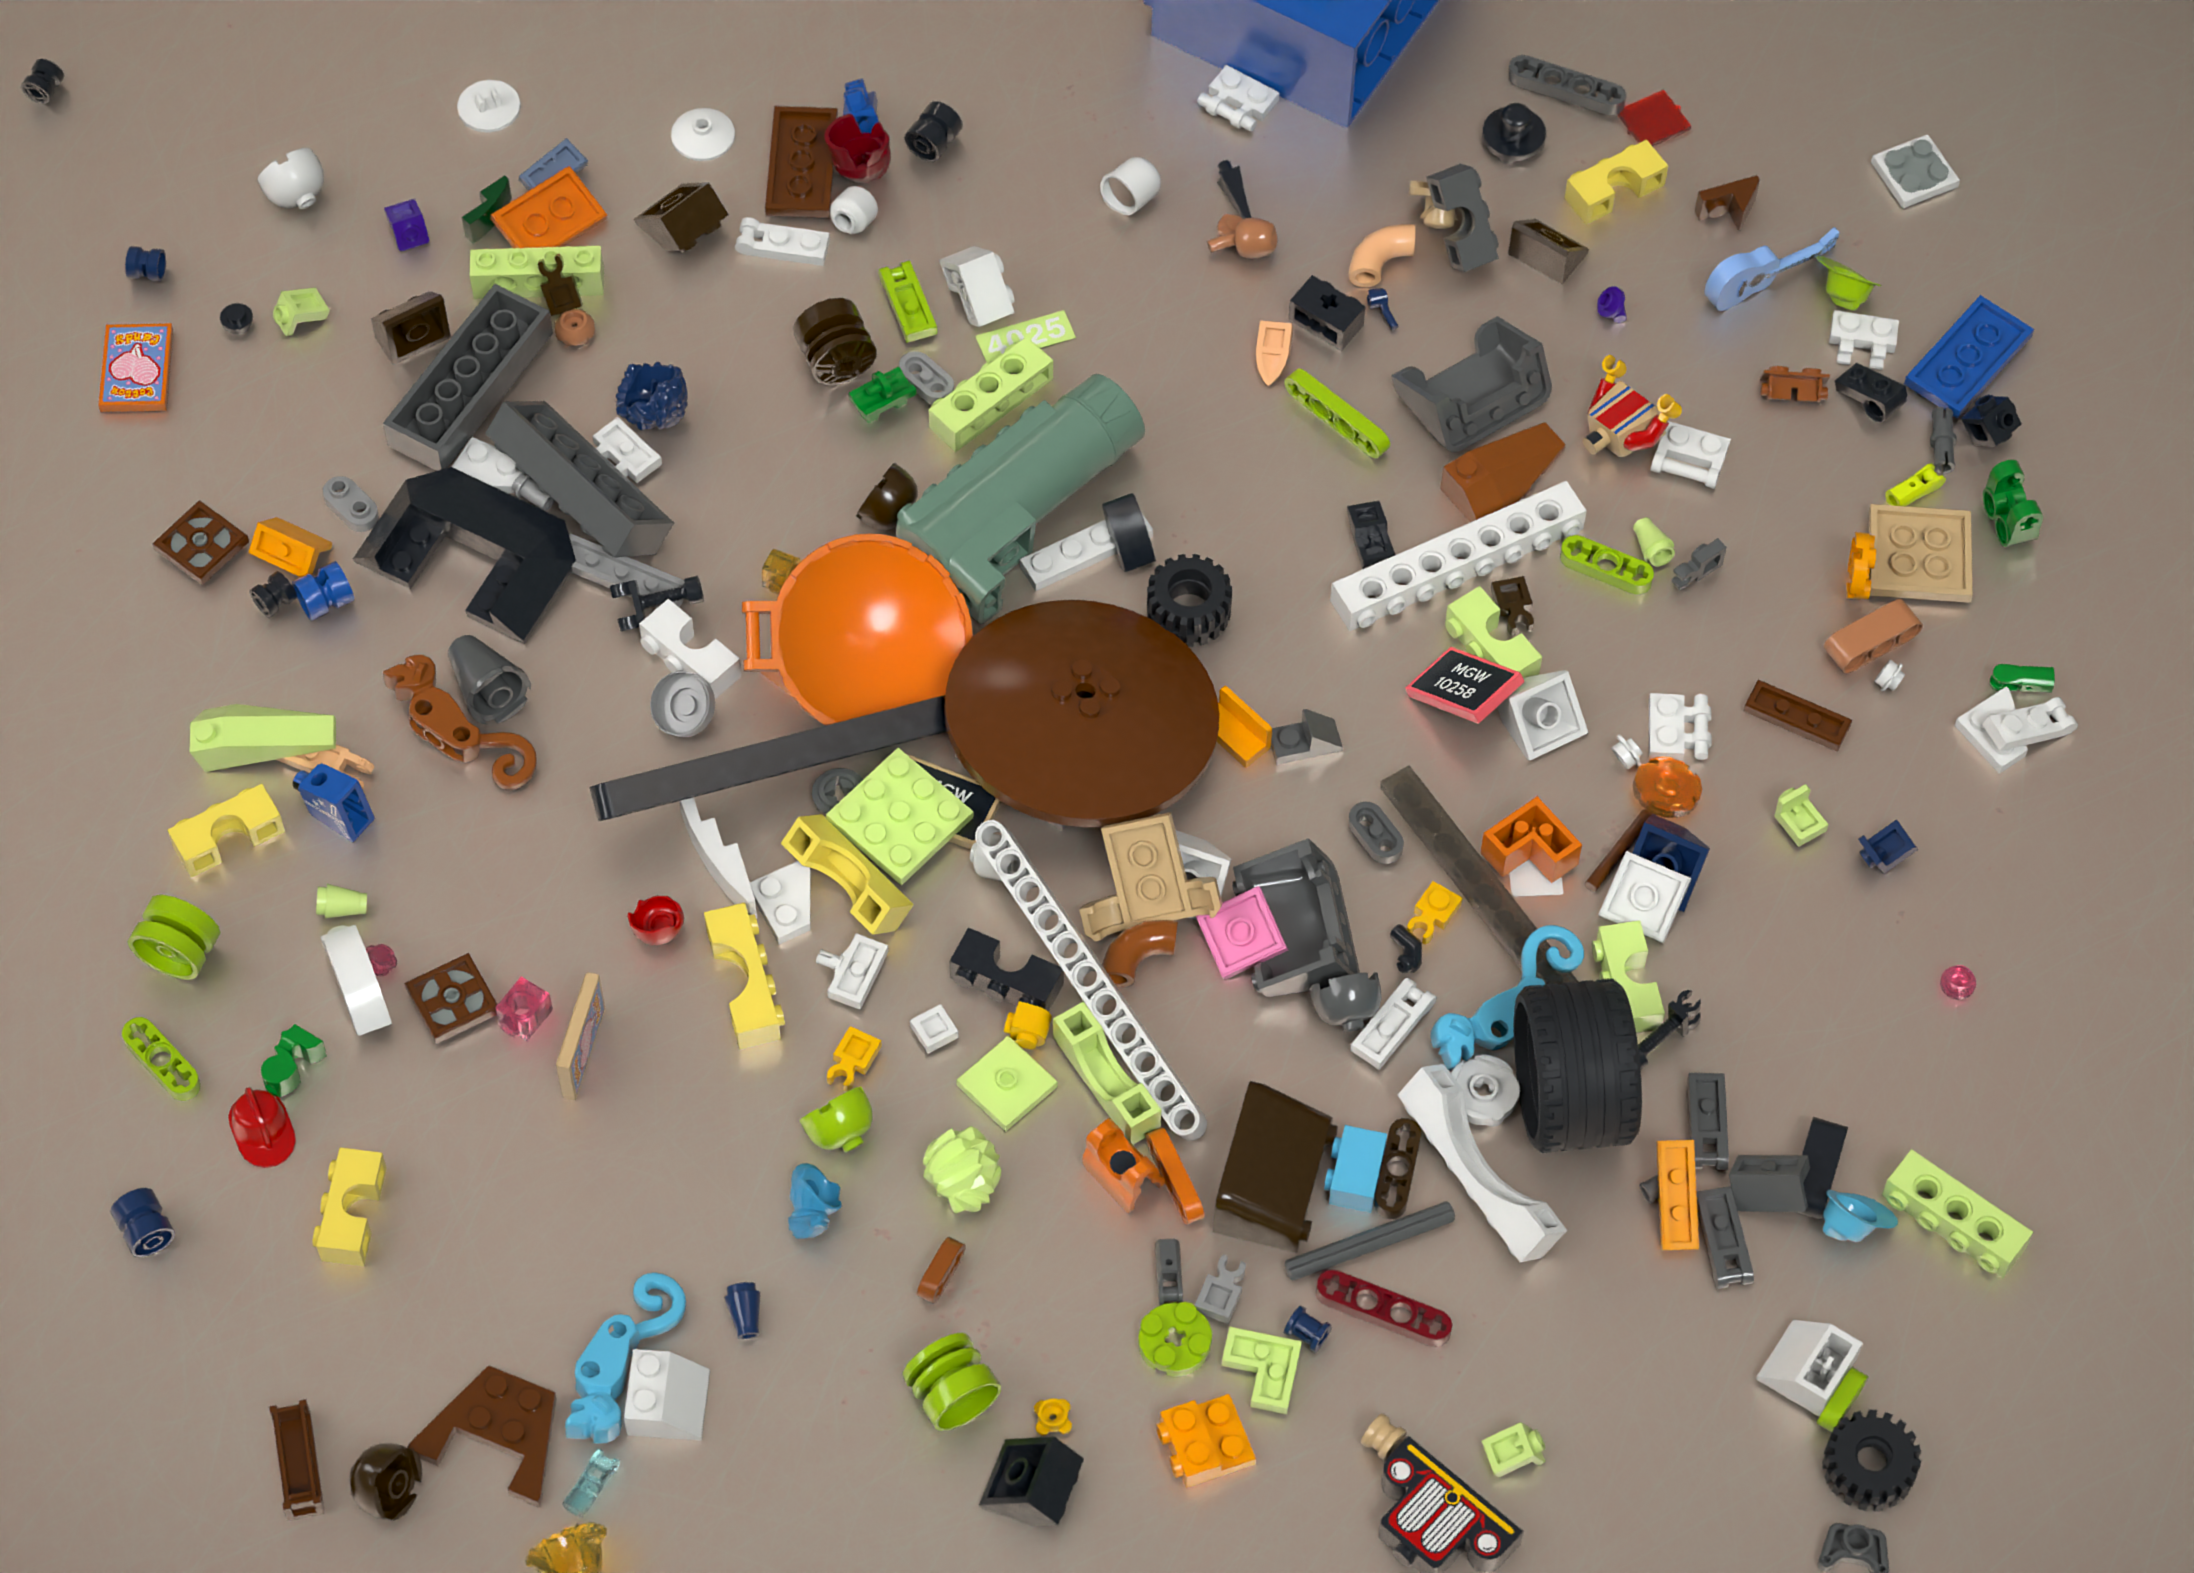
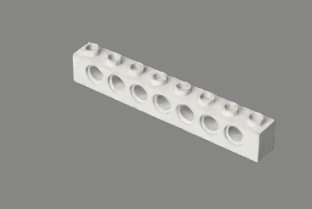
(1468, 542)

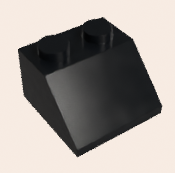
(1032, 1480)

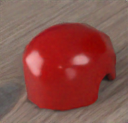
(656, 920)

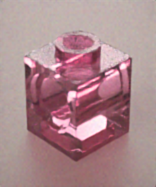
(523, 996)

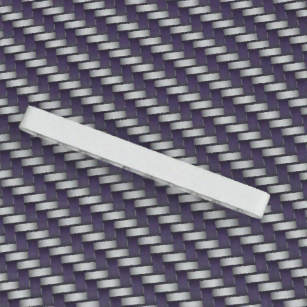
(1078, 966)

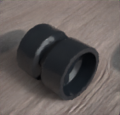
(933, 131)

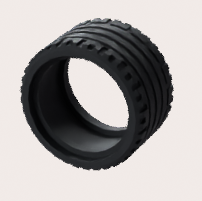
(1577, 1065)

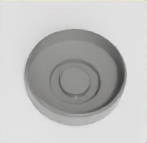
(682, 704)

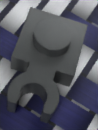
(1703, 562)

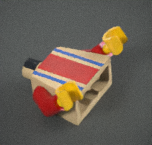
(1624, 418)

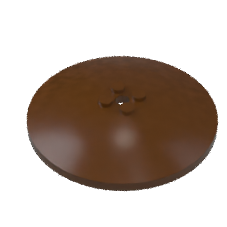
(1071, 757)

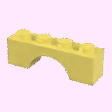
(824, 848)
(733, 940)

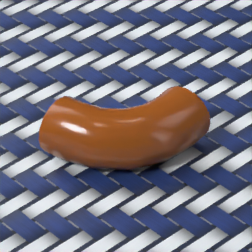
(1135, 945)

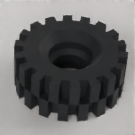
(1863, 1484)

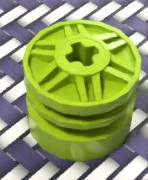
(951, 1381)

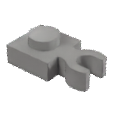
(1221, 1294)

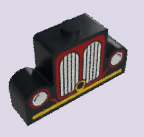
(1440, 1516)

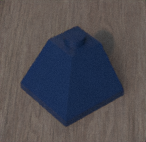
(1672, 848)

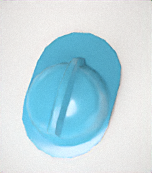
(1855, 1216)

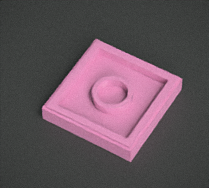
(1242, 933)

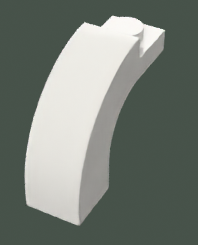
(356, 979)

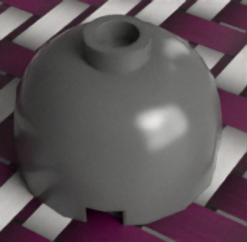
(1348, 1000)

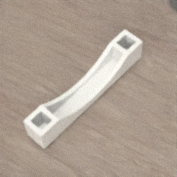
(1439, 1108)

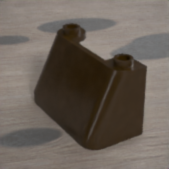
(1272, 1169)

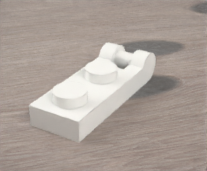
(782, 242)
(2030, 725)
(1392, 1023)

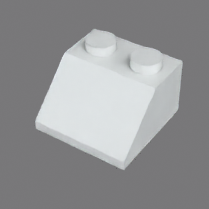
(666, 1396)

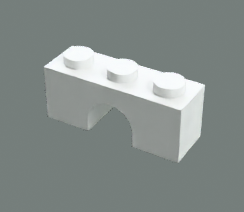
(667, 633)

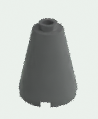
(487, 680)

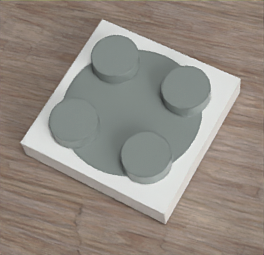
(1915, 171)

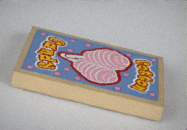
(580, 1036)

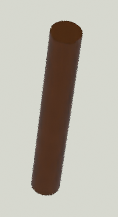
(1617, 852)

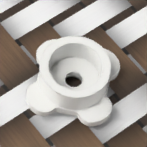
(1627, 752)

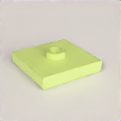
(1006, 1083)

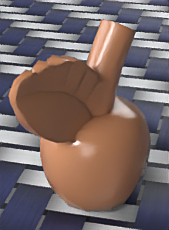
(1251, 236)

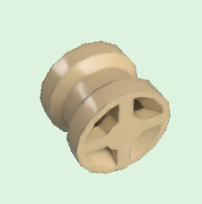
(1383, 1436)

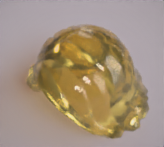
(571, 1551)

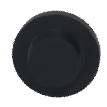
(236, 318)

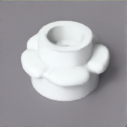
(1889, 676)

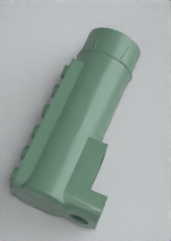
(989, 506)

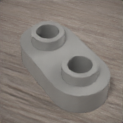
(929, 379)
(348, 501)

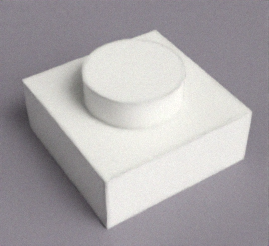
(934, 1028)

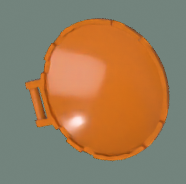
(861, 628)

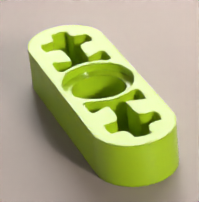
(1580, 564)
(164, 1073)

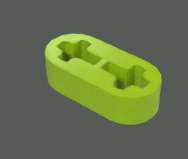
(1842, 1399)

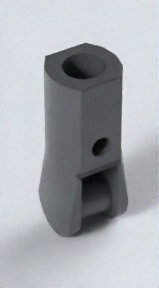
(1168, 1269)

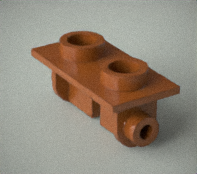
(1807, 383)

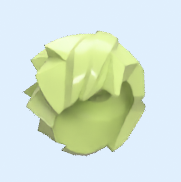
(962, 1168)

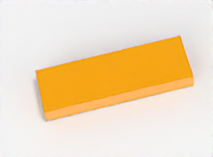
(1677, 1195)

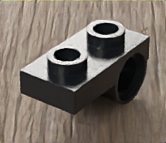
(1876, 392)

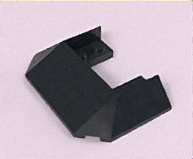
(526, 541)

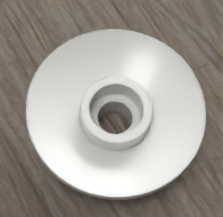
(703, 143)

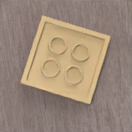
(1921, 553)

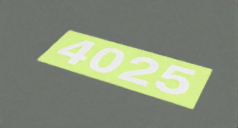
(1041, 330)

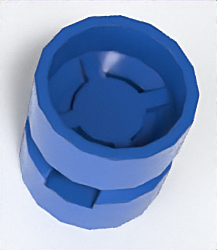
(323, 591)

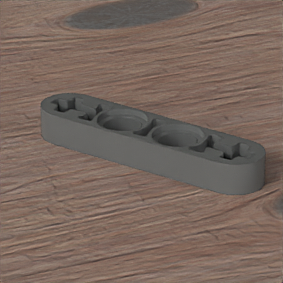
(1564, 89)

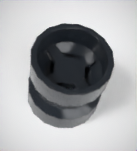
(41, 83)
(272, 595)

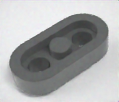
(1376, 835)

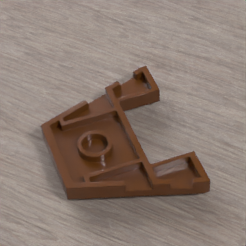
(503, 1415)

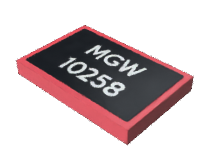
(1464, 685)

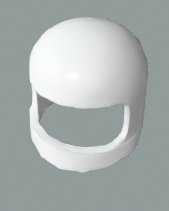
(1141, 180)

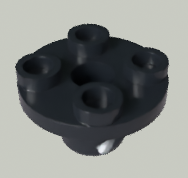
(1514, 133)

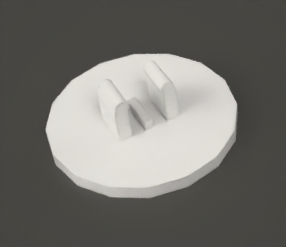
(489, 106)

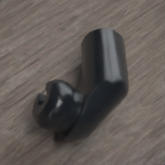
(1411, 958)

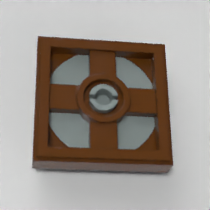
(200, 542)
(452, 998)

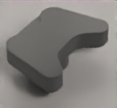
(1854, 1545)

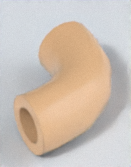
(1377, 249)

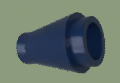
(744, 1306)

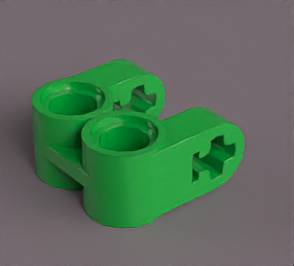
(2006, 503)

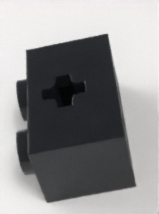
(1326, 312)

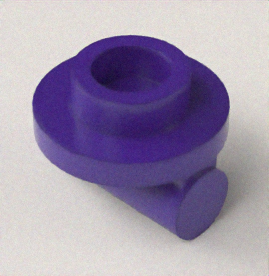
(1611, 304)

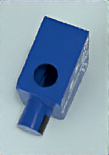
(335, 800)

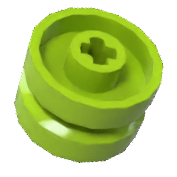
(174, 937)

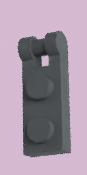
(1708, 1118)
(1724, 1237)

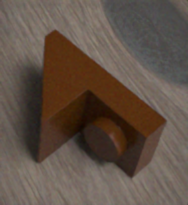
(1729, 198)

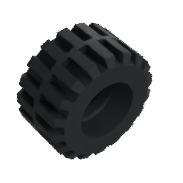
(1194, 578)

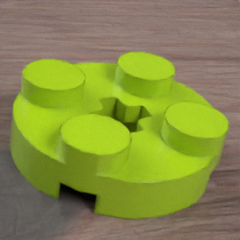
(1165, 1356)

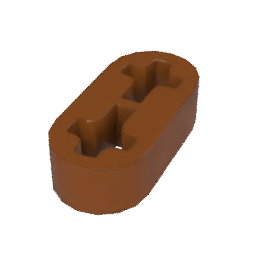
(941, 1270)

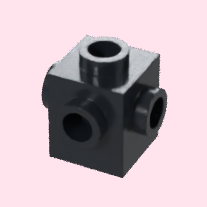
(1991, 421)

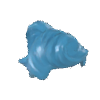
(812, 1201)

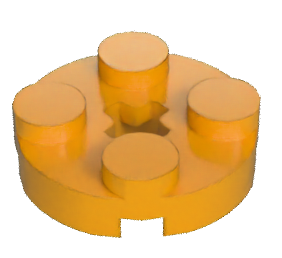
(1861, 559)

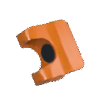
(1118, 1164)

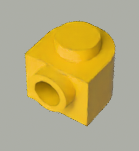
(1028, 1025)

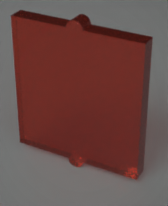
(1654, 119)

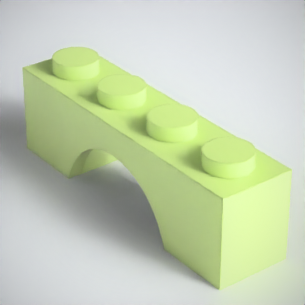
(1088, 1051)

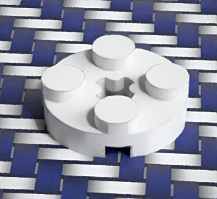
(1502, 1084)

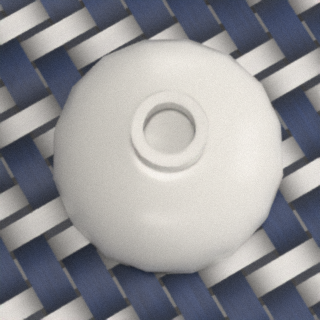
(293, 181)

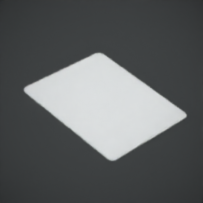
(1530, 881)

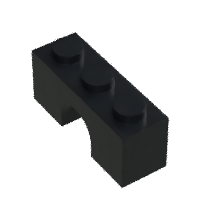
(976, 967)

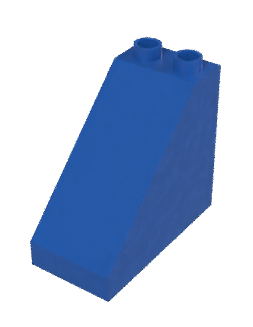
(1309, 51)

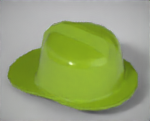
(1845, 285)

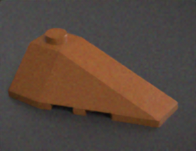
(1500, 471)

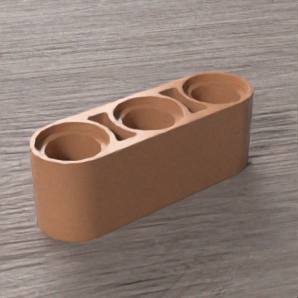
(1873, 636)

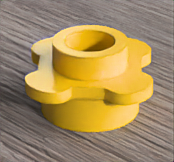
(1049, 1407)

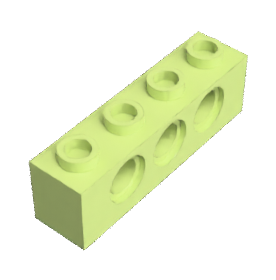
(519, 272)
(1007, 391)
(1950, 1195)

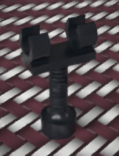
(690, 590)
(1677, 1021)

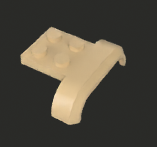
(1147, 879)

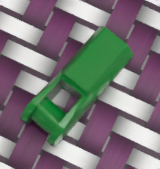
(2023, 678)

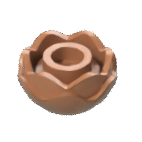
(574, 335)

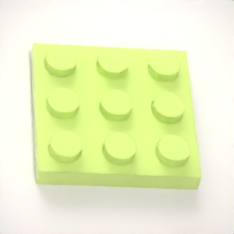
(899, 816)

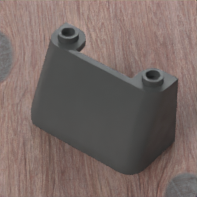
(1482, 391)
(1310, 914)

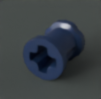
(1307, 1329)

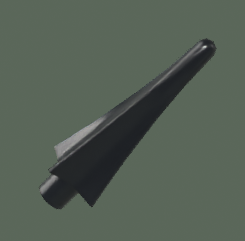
(1233, 187)

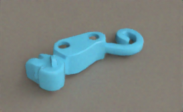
(1457, 1033)
(608, 1358)

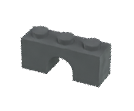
(1474, 240)

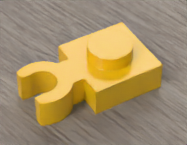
(1434, 908)
(853, 1054)

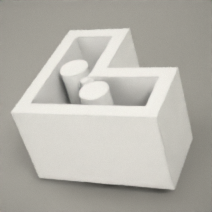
(978, 280)

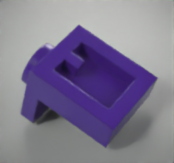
(407, 224)

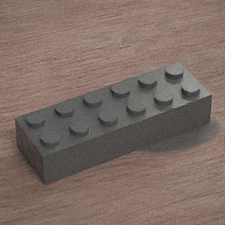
(468, 378)
(579, 479)

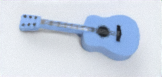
(1754, 271)

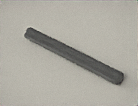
(1369, 1240)

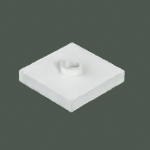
(1645, 894)

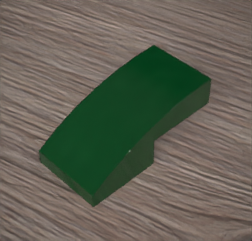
(478, 221)

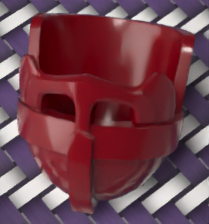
(858, 154)

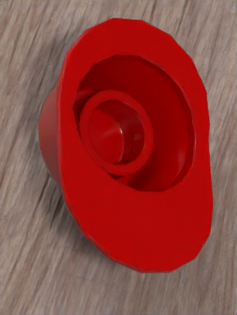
(262, 1128)

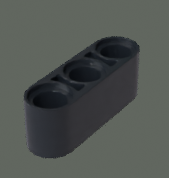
(1823, 1149)

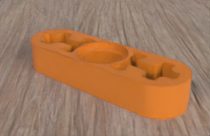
(1175, 1176)

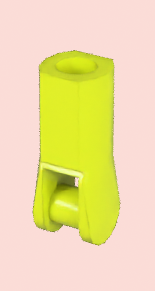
(1913, 488)

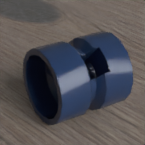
(142, 1223)

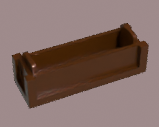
(297, 1461)

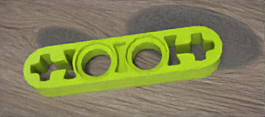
(1337, 413)

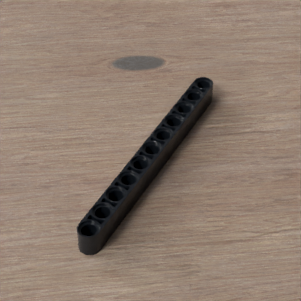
(768, 758)

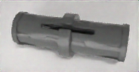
(1943, 440)

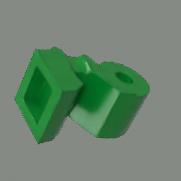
(280, 1071)

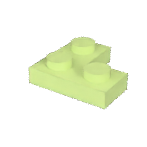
(1273, 1361)

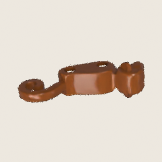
(448, 727)

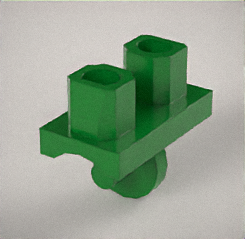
(882, 393)

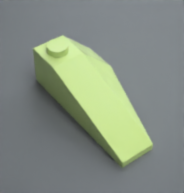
(256, 734)

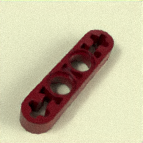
(1386, 1302)

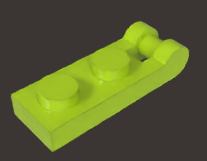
(908, 301)

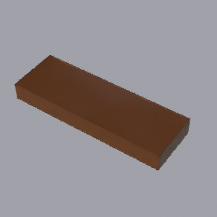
(1797, 715)

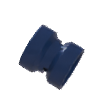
(145, 263)

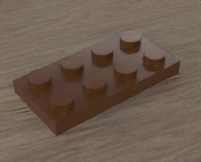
(800, 163)

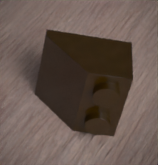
(683, 216)
(412, 326)

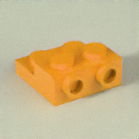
(1205, 1440)

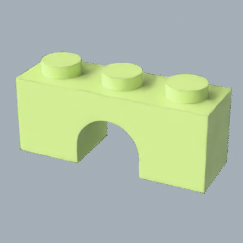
(1472, 620)
(1622, 949)

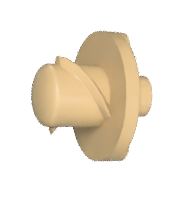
(1432, 216)

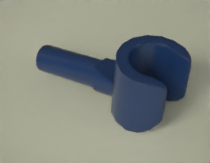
(1378, 299)

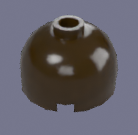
(888, 499)
(384, 1480)

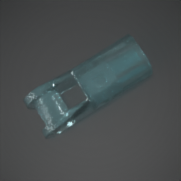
(589, 1487)

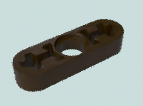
(1408, 1157)

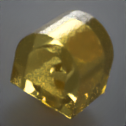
(777, 569)

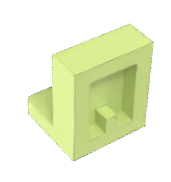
(299, 307)
(1514, 1448)

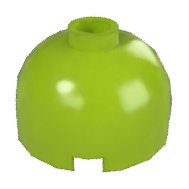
(840, 1121)

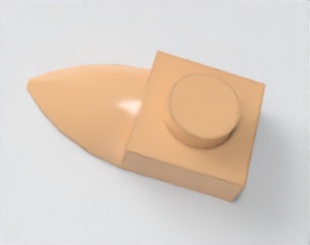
(1273, 349)

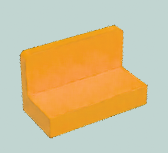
(287, 546)
(1241, 729)

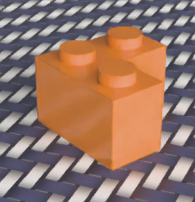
(1534, 835)

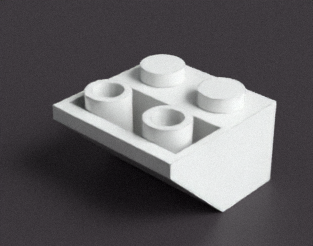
(1810, 1363)

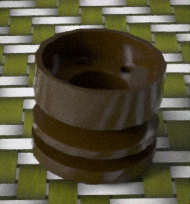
(834, 341)

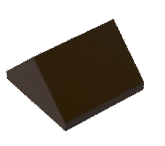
(1545, 249)

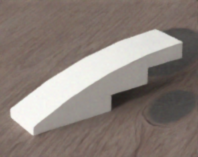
(721, 861)

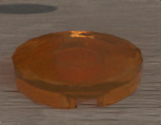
(1667, 787)

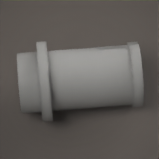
(526, 487)

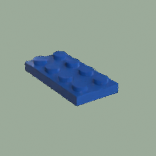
(1969, 356)

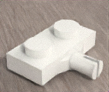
(854, 970)

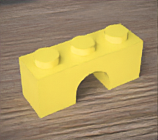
(1635, 167)
(248, 813)
(353, 1178)

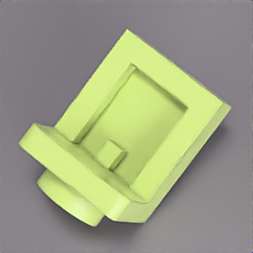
(1799, 815)

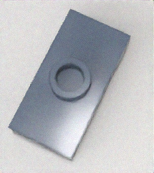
(552, 163)

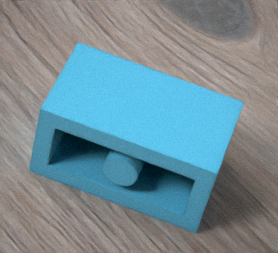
(1357, 1168)

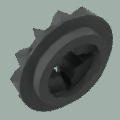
(825, 786)

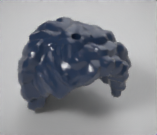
(652, 396)

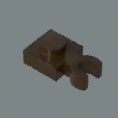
(560, 291)
(1513, 600)

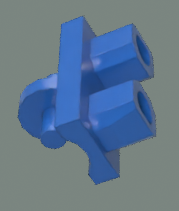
(861, 105)

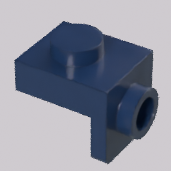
(1887, 847)

